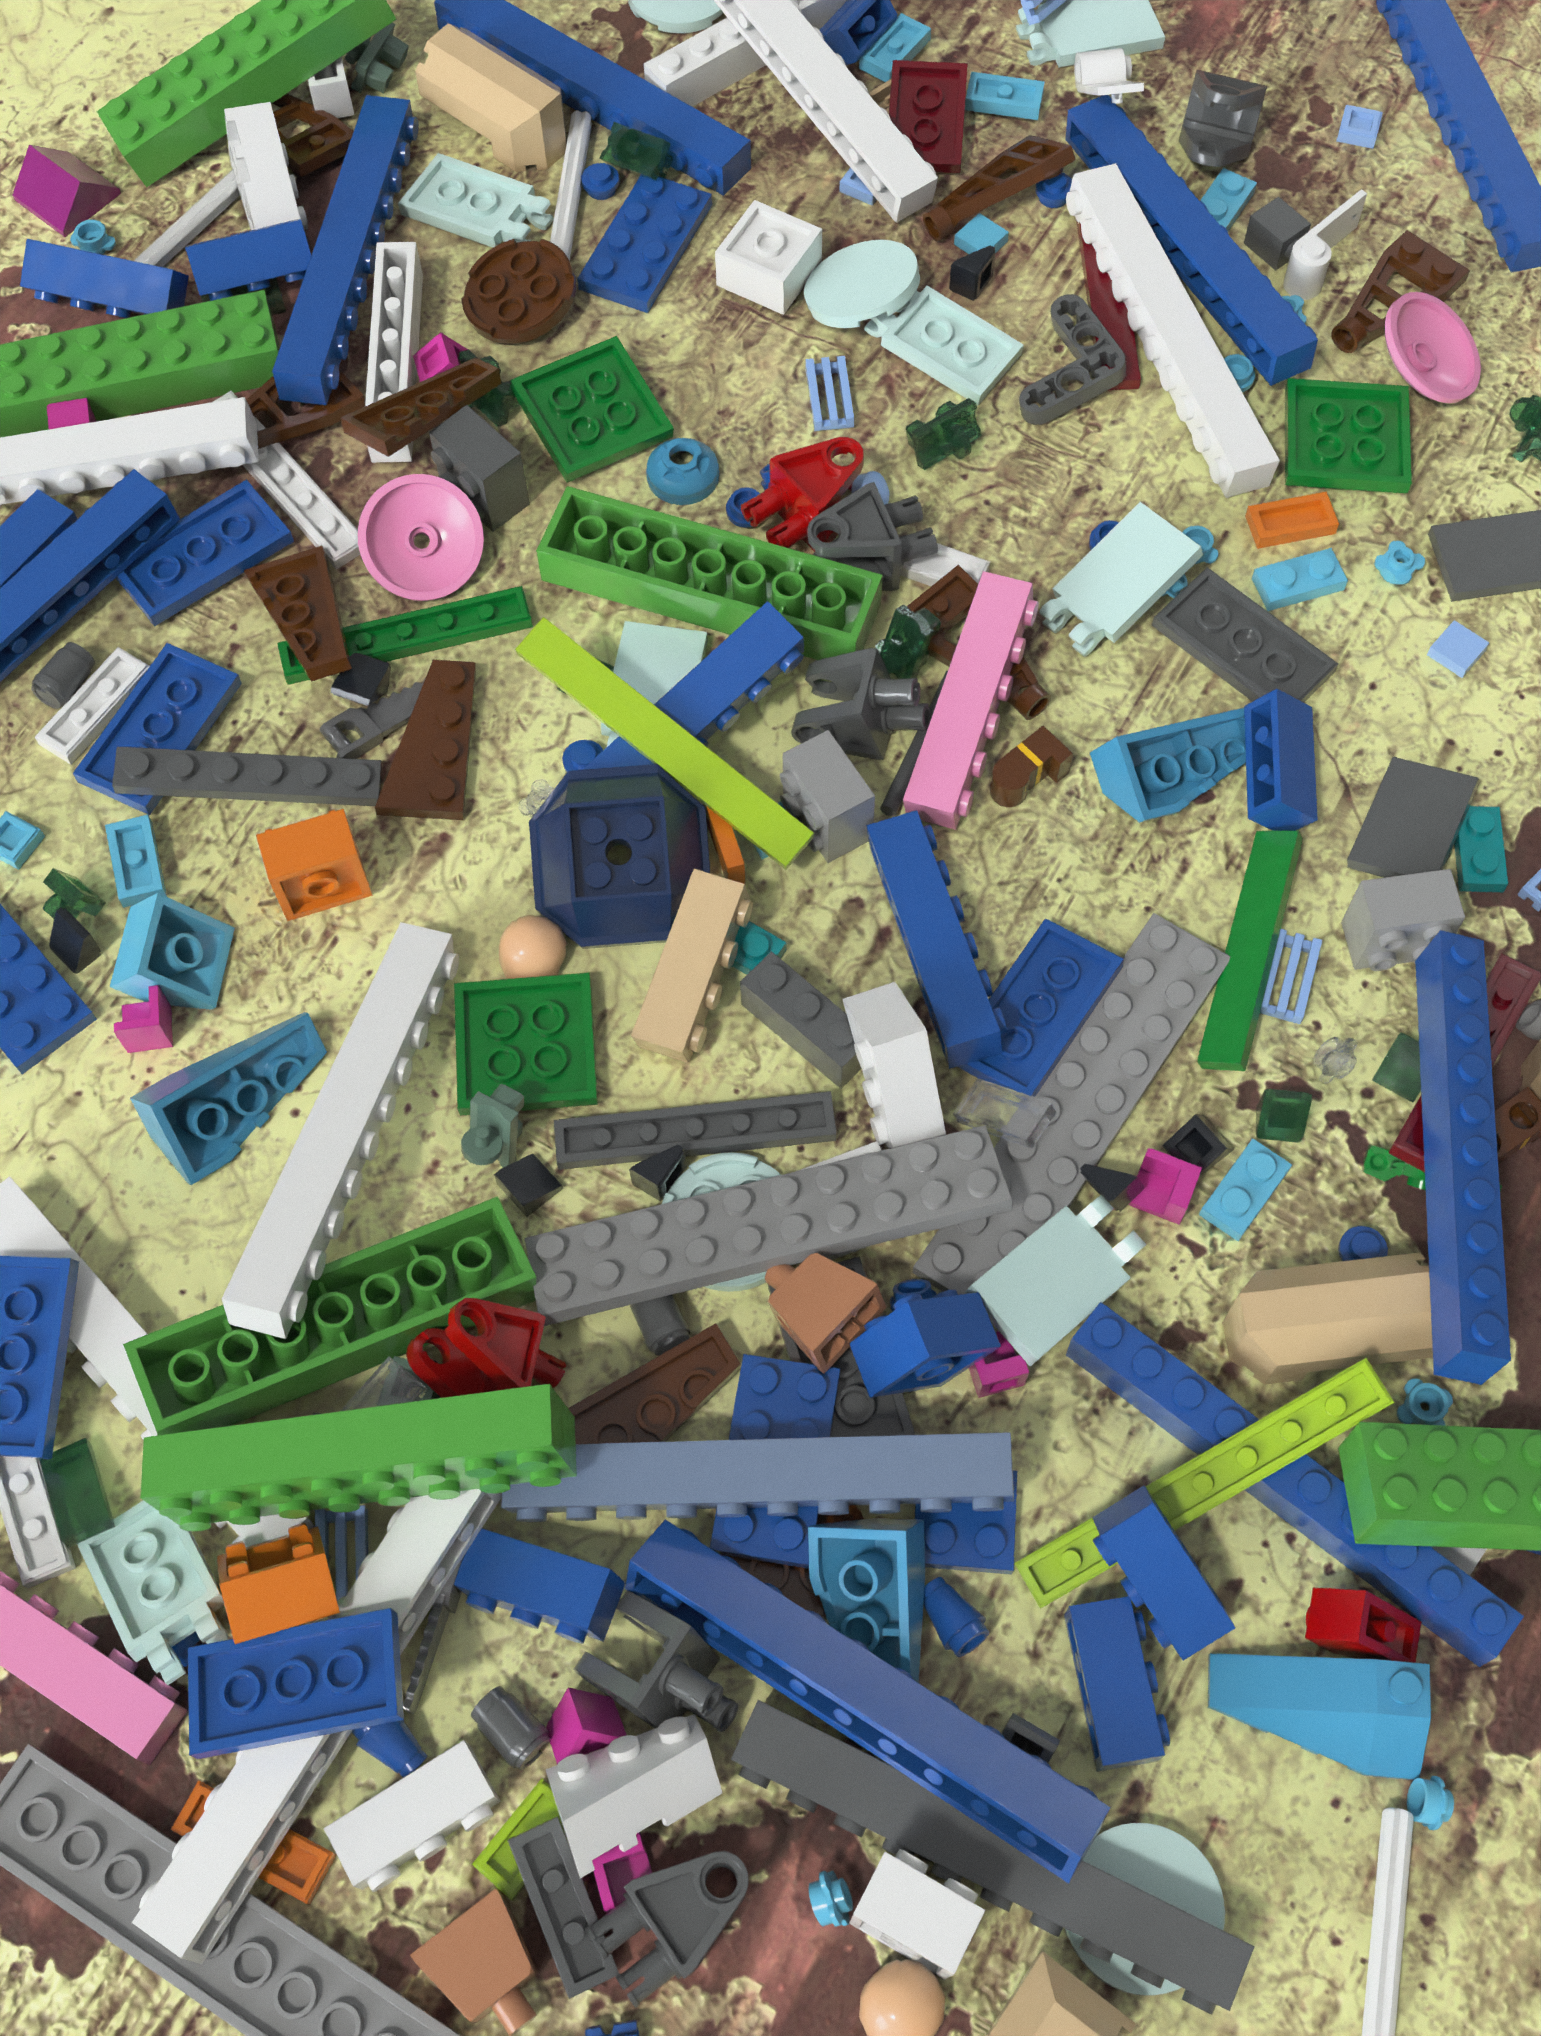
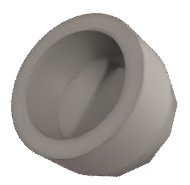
(1530, 1021)

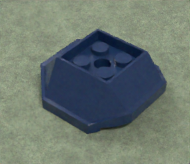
(579, 825)

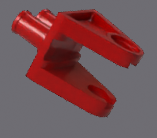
(802, 487)
(496, 1359)

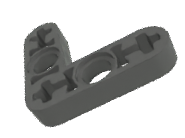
(1088, 360)

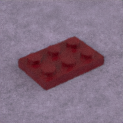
(930, 109)

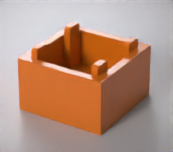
(314, 864)
(276, 1583)

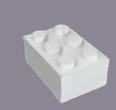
(918, 1914)

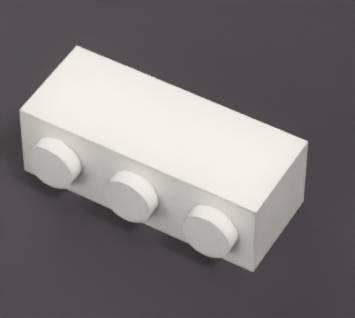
(413, 1817)

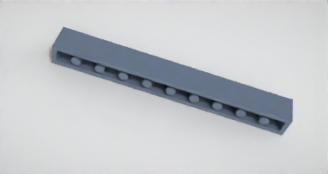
(777, 1476)

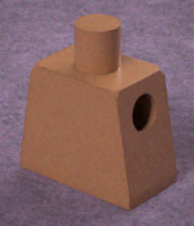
(822, 1306)
(482, 1963)

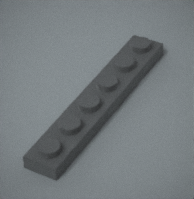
(247, 776)
(696, 1128)

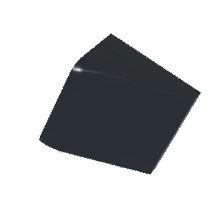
(972, 272)
(364, 682)
(72, 942)
(1199, 1143)
(659, 1172)
(527, 1183)
(1115, 1186)

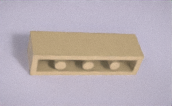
(692, 966)

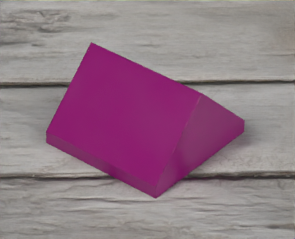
(61, 188)

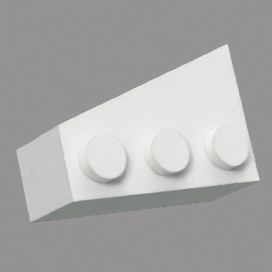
(261, 167)
(895, 1066)
(632, 1785)

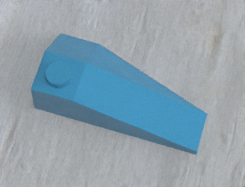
(1170, 765)
(217, 1102)
(873, 1584)
(1346, 1709)

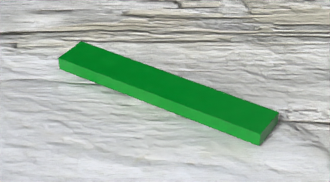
(428, 629)
(1251, 951)

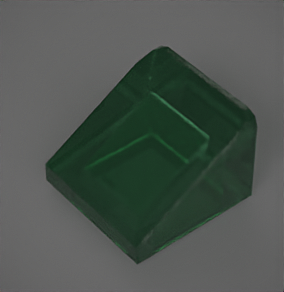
(1401, 1068)
(1282, 1115)

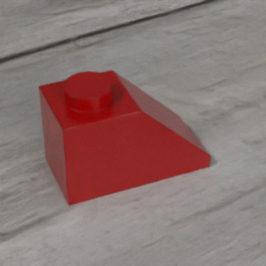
(1361, 1626)

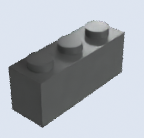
(801, 1018)

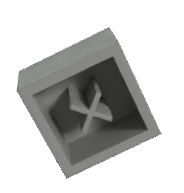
(827, 795)
(1399, 916)

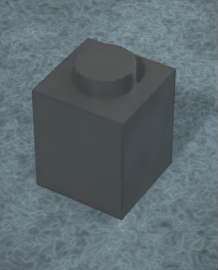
(1275, 231)

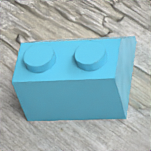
(172, 949)

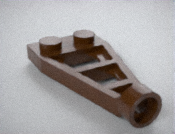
(315, 146)
(1031, 157)
(1414, 261)
(340, 403)
(950, 602)

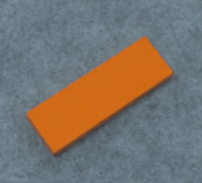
(296, 1864)

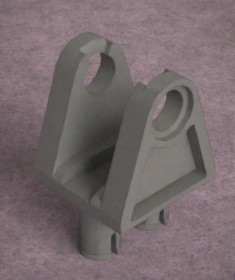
(1220, 119)
(869, 534)
(871, 705)
(676, 1680)
(680, 1915)

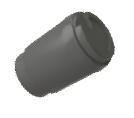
(62, 675)
(661, 1324)
(510, 1728)

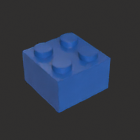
(923, 1342)

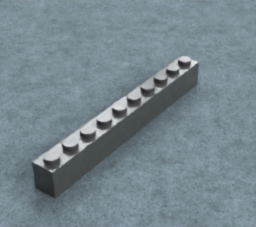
(1093, 1904)

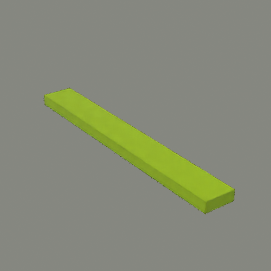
(665, 743)
(1219, 1473)

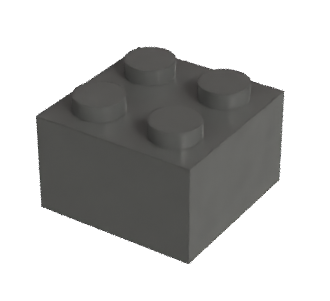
(480, 465)

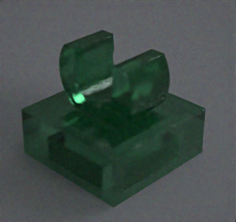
(70, 894)

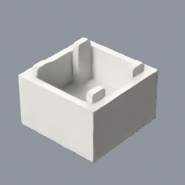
(768, 257)

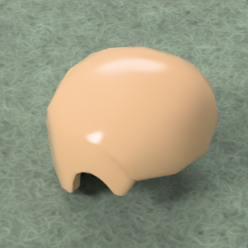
(531, 948)
(902, 2001)

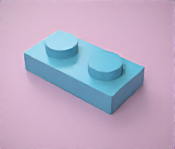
(899, 42)
(1004, 95)
(1228, 197)
(1299, 579)
(135, 860)
(1245, 1189)

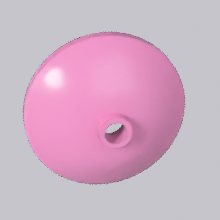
(1432, 348)
(416, 507)

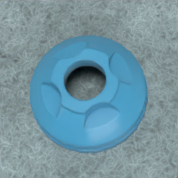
(685, 482)

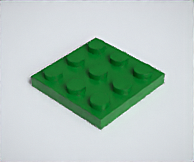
(591, 408)
(1347, 435)
(528, 1037)

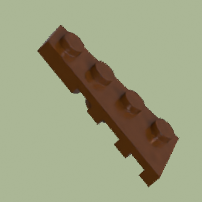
(419, 408)
(305, 609)
(433, 754)
(659, 1394)

